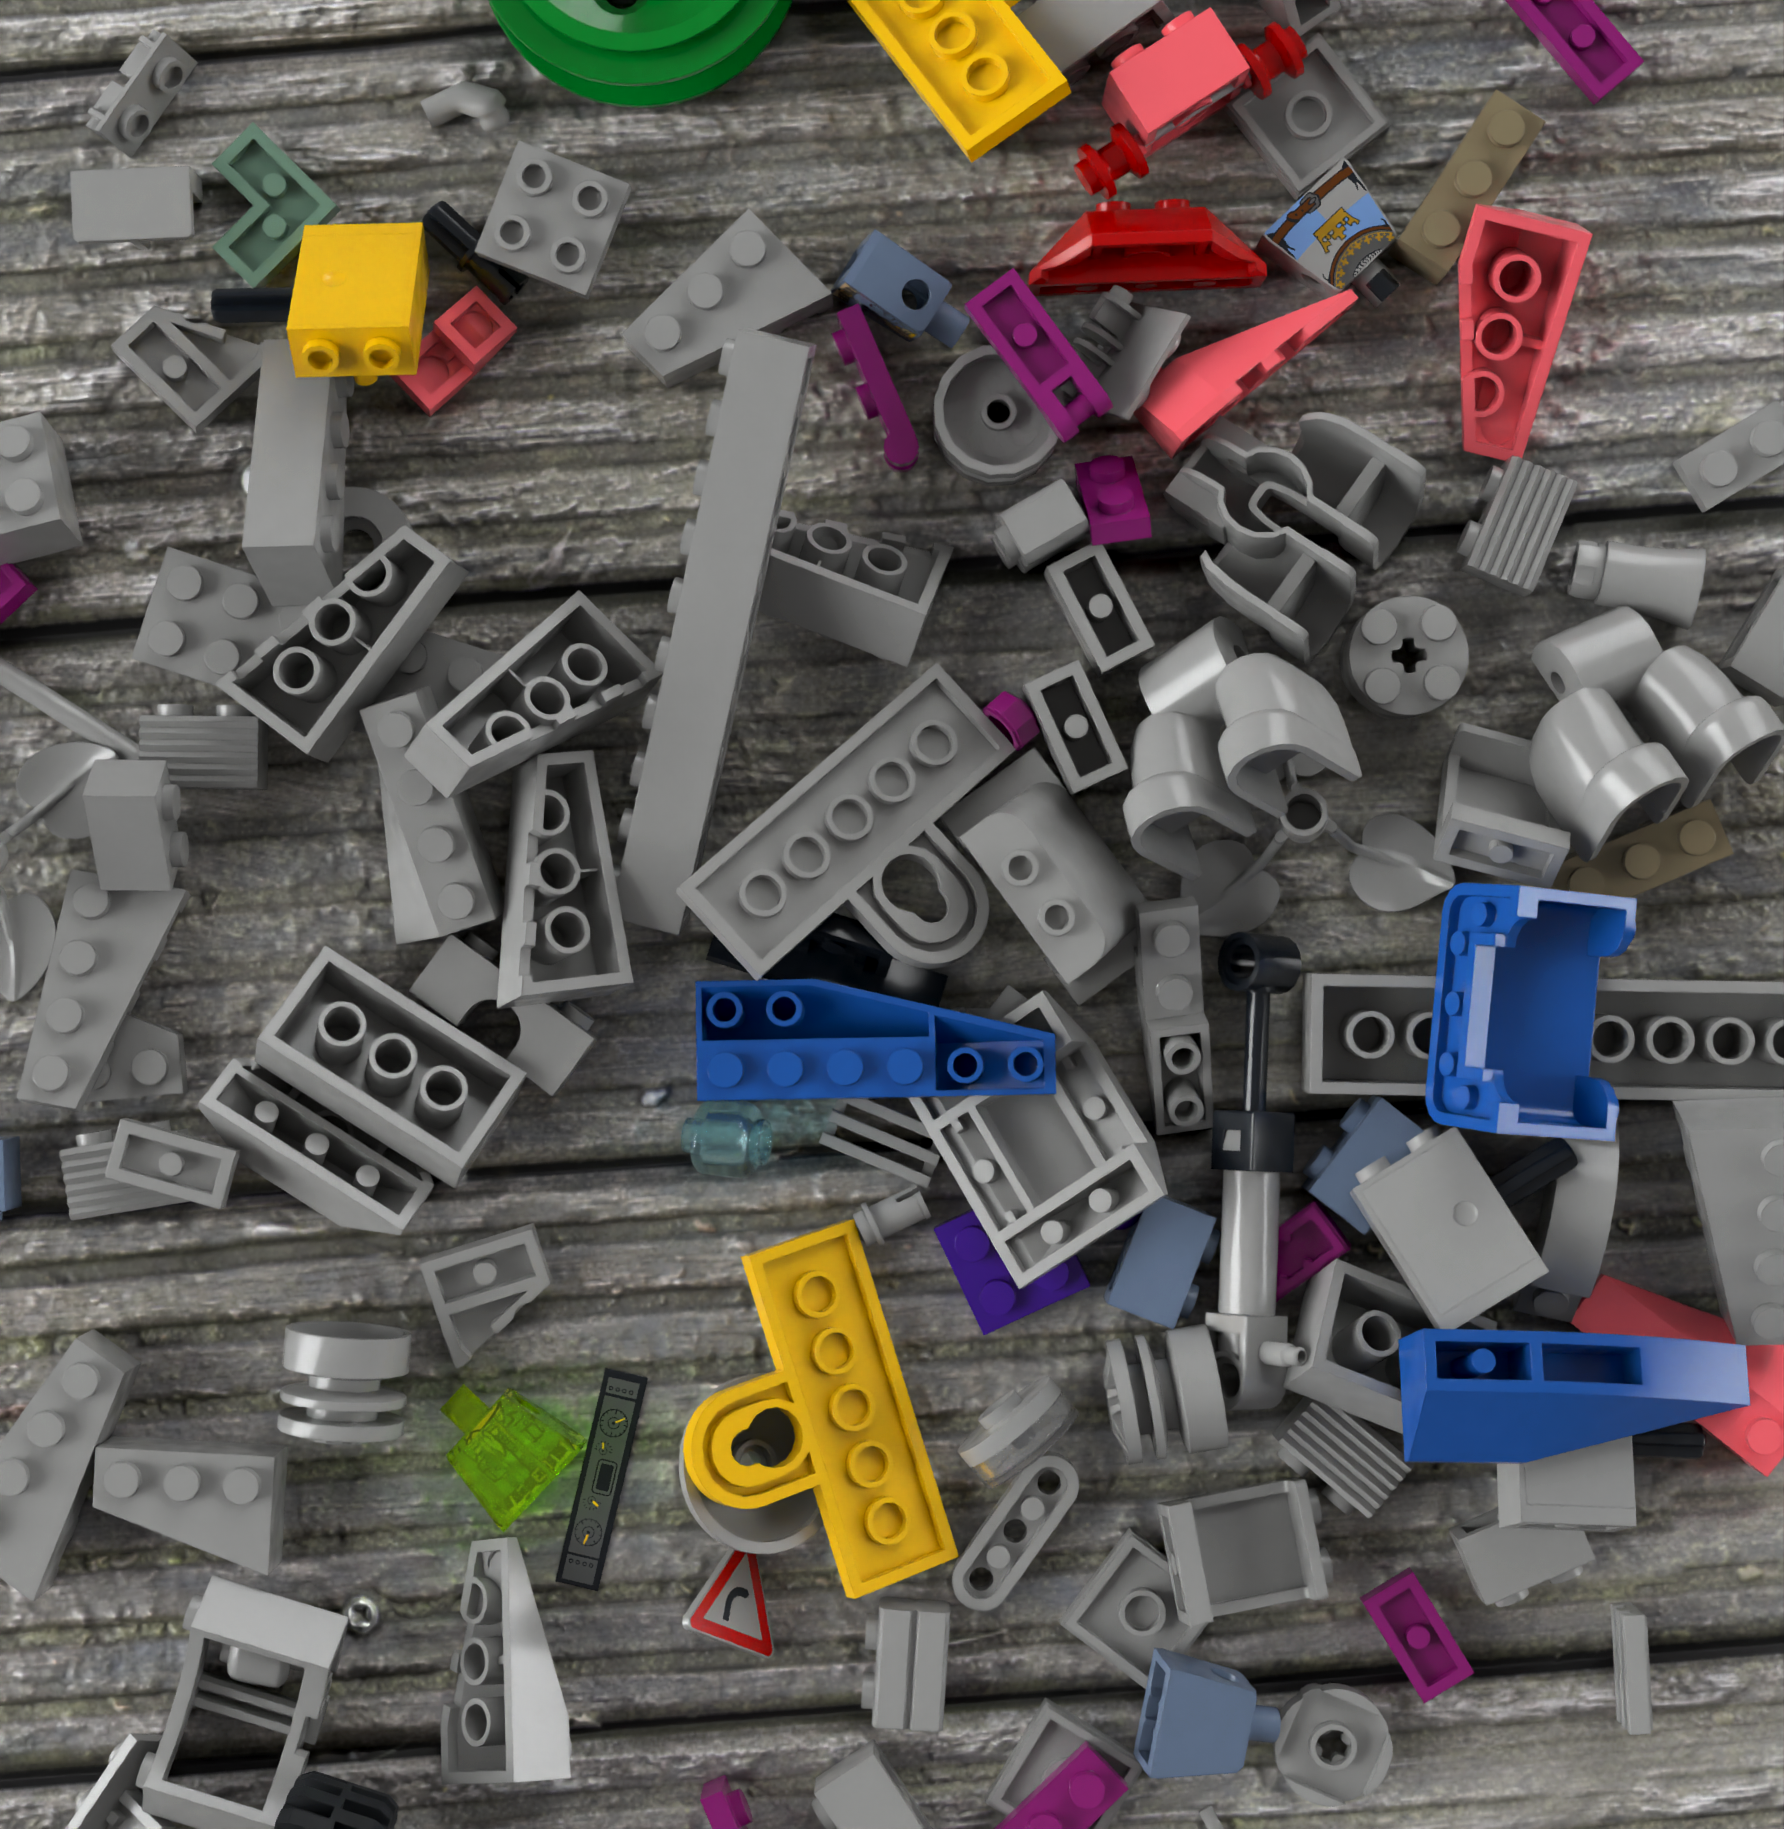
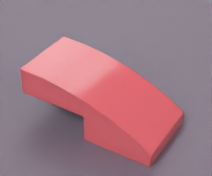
(456, 350)

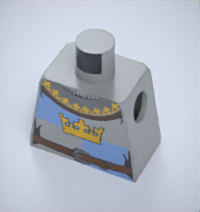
(1335, 238)

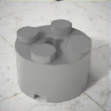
(1428, 633)

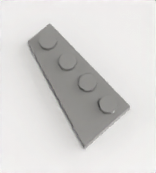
(91, 984)

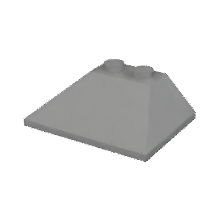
(1049, 1166)

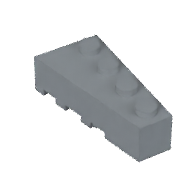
(1081, 29)
(297, 480)
(346, 644)
(536, 696)
(560, 888)
(1739, 1193)
(51, 1458)

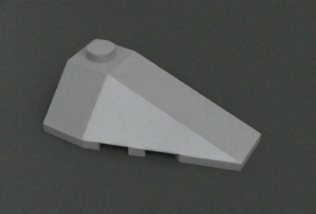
(507, 1698)

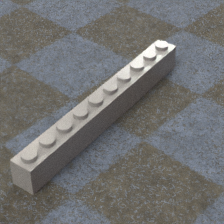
(712, 624)

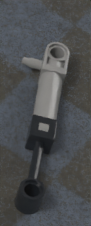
(1252, 1153)

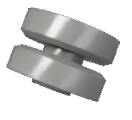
(973, 443)

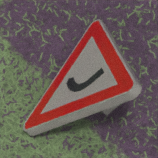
(733, 1606)

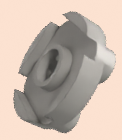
(1346, 1775)

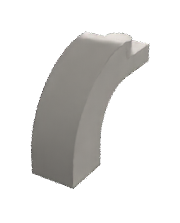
(1573, 1231)

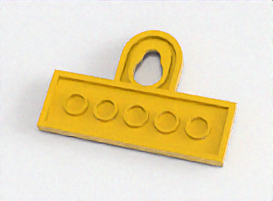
(968, 65)
(847, 1412)

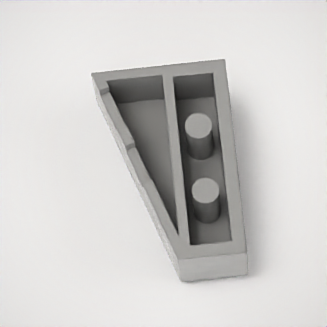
(733, 285)
(199, 1493)

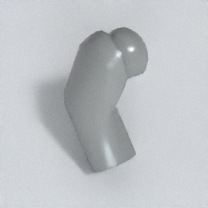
(470, 100)

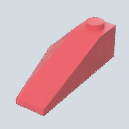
(1215, 378)
(1749, 1432)

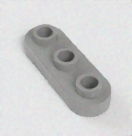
(1007, 1556)

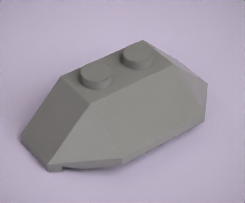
(313, 1151)

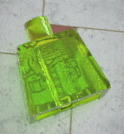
(508, 1450)

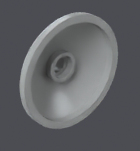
(765, 1528)

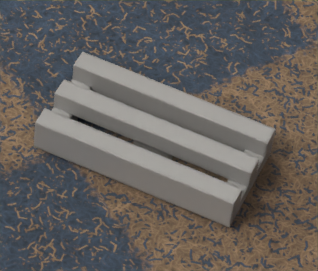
(837, 1119)
(1631, 1668)

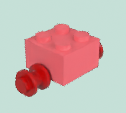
(1176, 86)

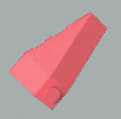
(1512, 309)

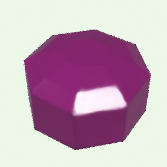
(1013, 719)

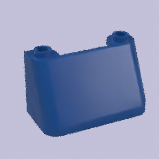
(1521, 1010)

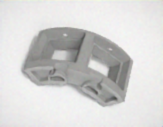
(263, 1626)

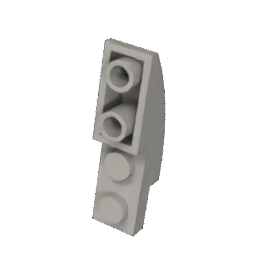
(1173, 1015)

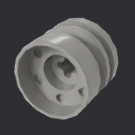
(344, 1387)
(1166, 1394)

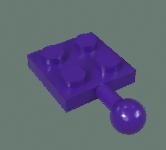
(989, 1284)

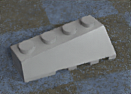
(852, 585)
(433, 843)

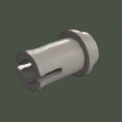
(891, 1215)

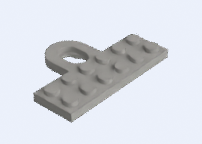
(215, 616)
(850, 821)

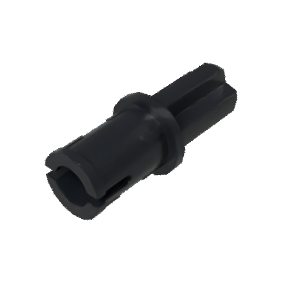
(461, 241)

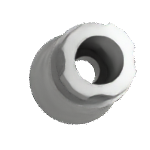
(1645, 578)

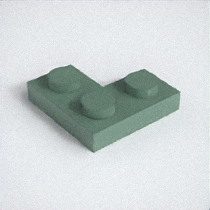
(281, 201)

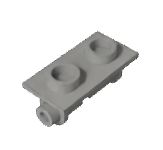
(156, 75)

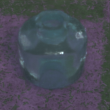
(727, 1139)

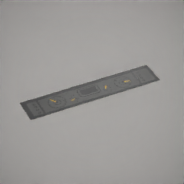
(601, 1479)

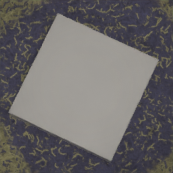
(1309, 119)
(1130, 1609)
(1045, 1746)

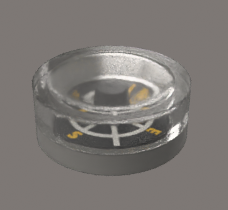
(1017, 1431)

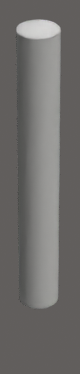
(66, 711)

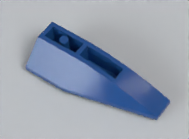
(856, 1044)
(1554, 1392)

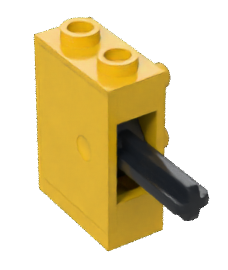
(351, 303)

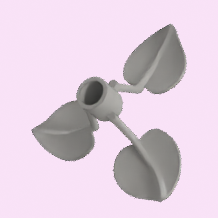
(54, 787)
(1388, 874)

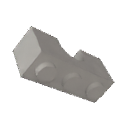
(550, 1038)

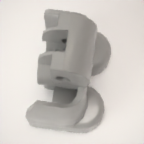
(1333, 476)
(1590, 757)
(1190, 771)

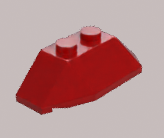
(1146, 252)

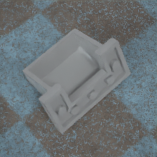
(1052, 873)

